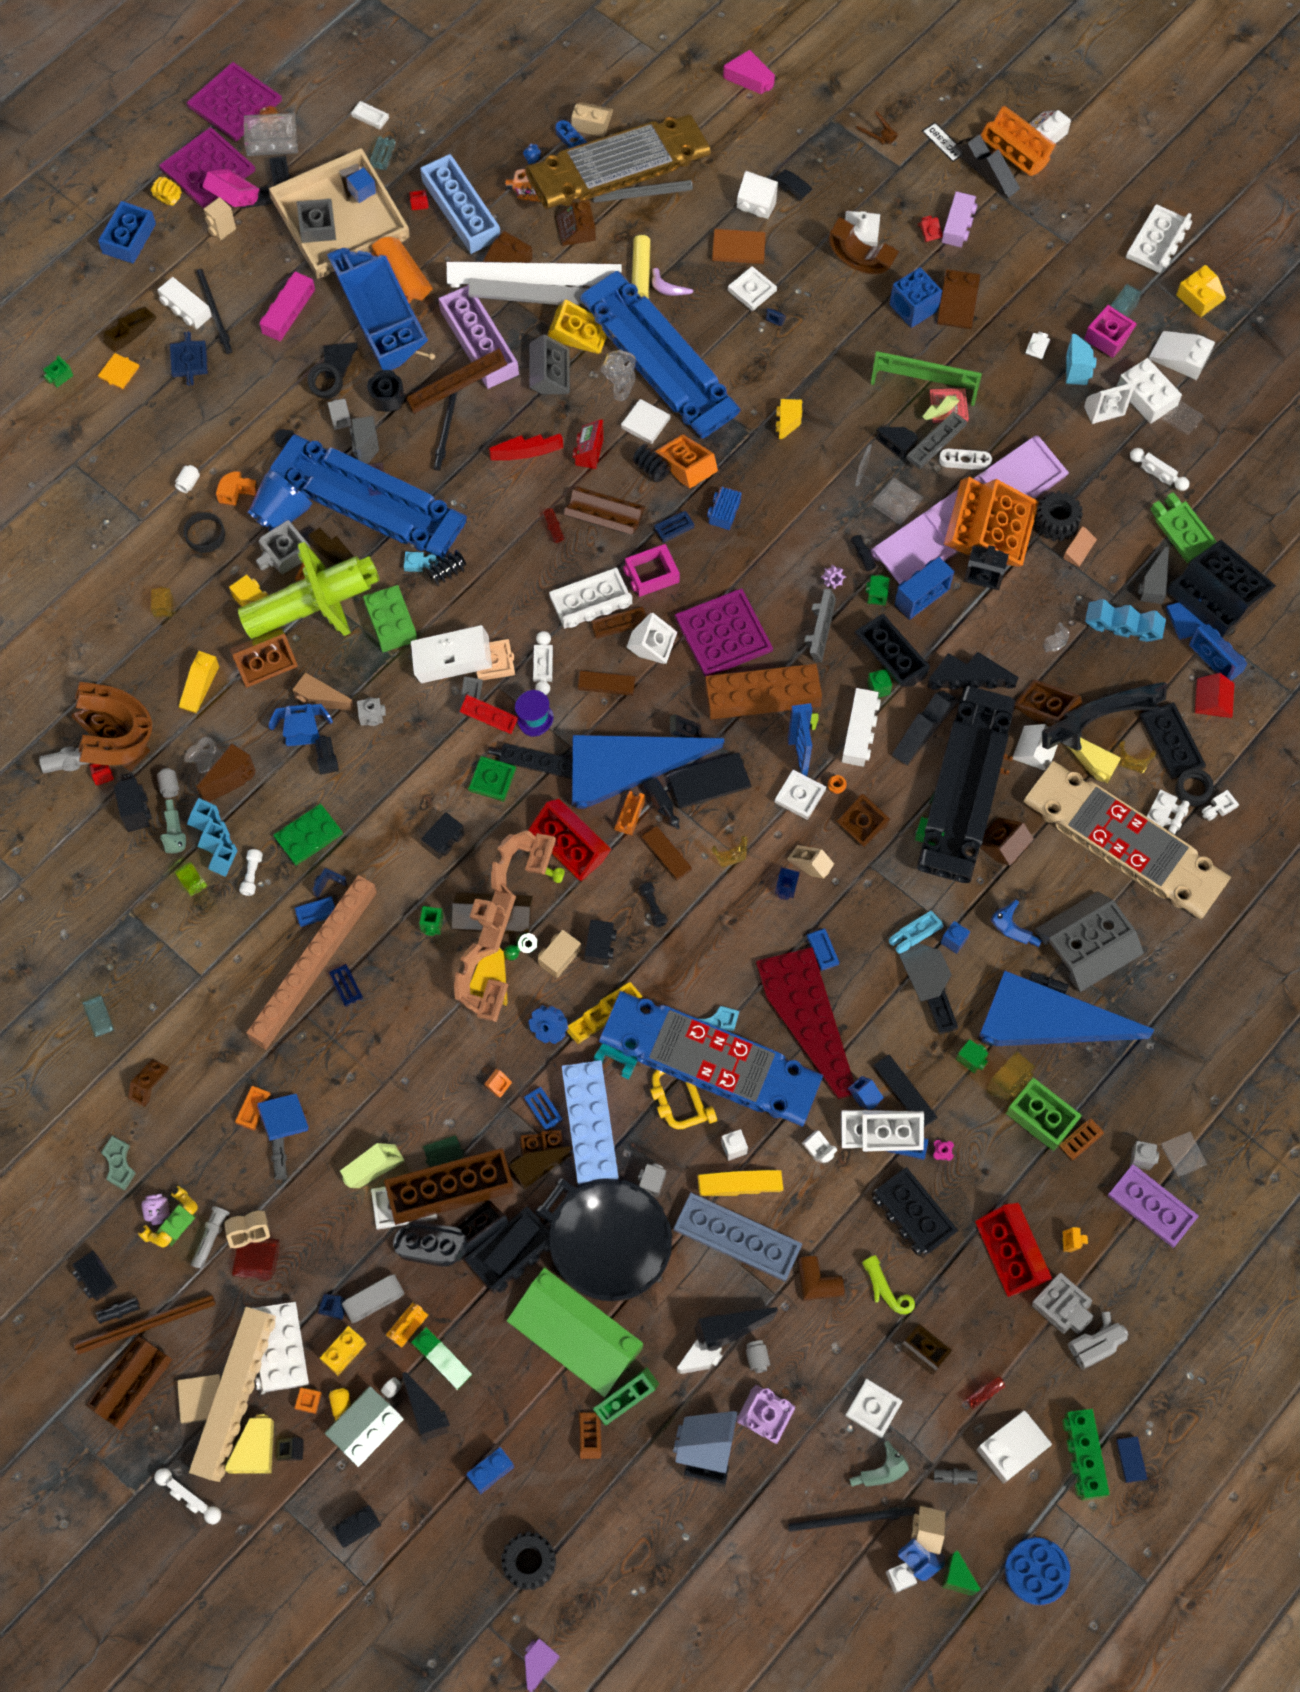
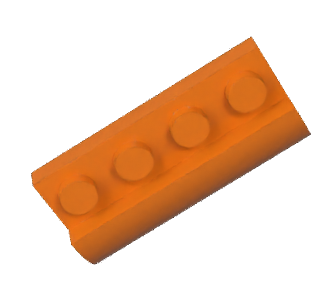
(1018, 141)
(405, 269)

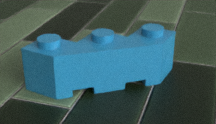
(1125, 621)
(214, 836)

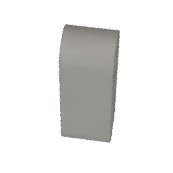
(373, 1298)

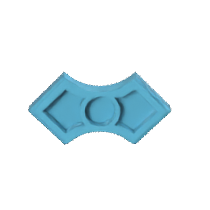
(724, 1019)

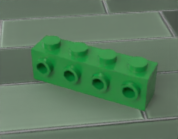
(1086, 1455)

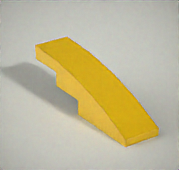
(597, 1017)
(740, 1183)

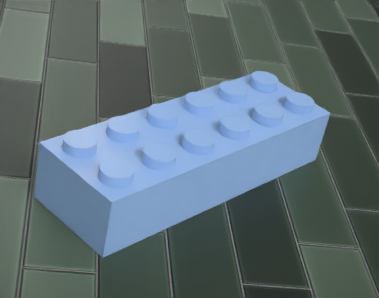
(460, 203)
(589, 1122)

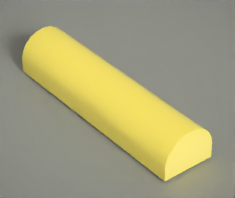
(641, 264)

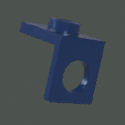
(322, 879)

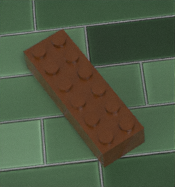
(449, 1186)

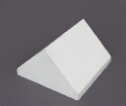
(1030, 749)

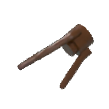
(887, 132)

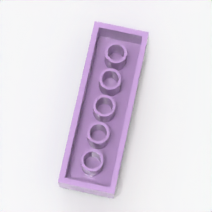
(477, 333)

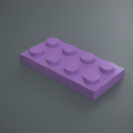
(1153, 1206)

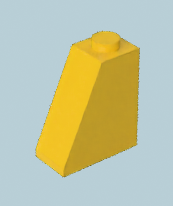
(489, 968)

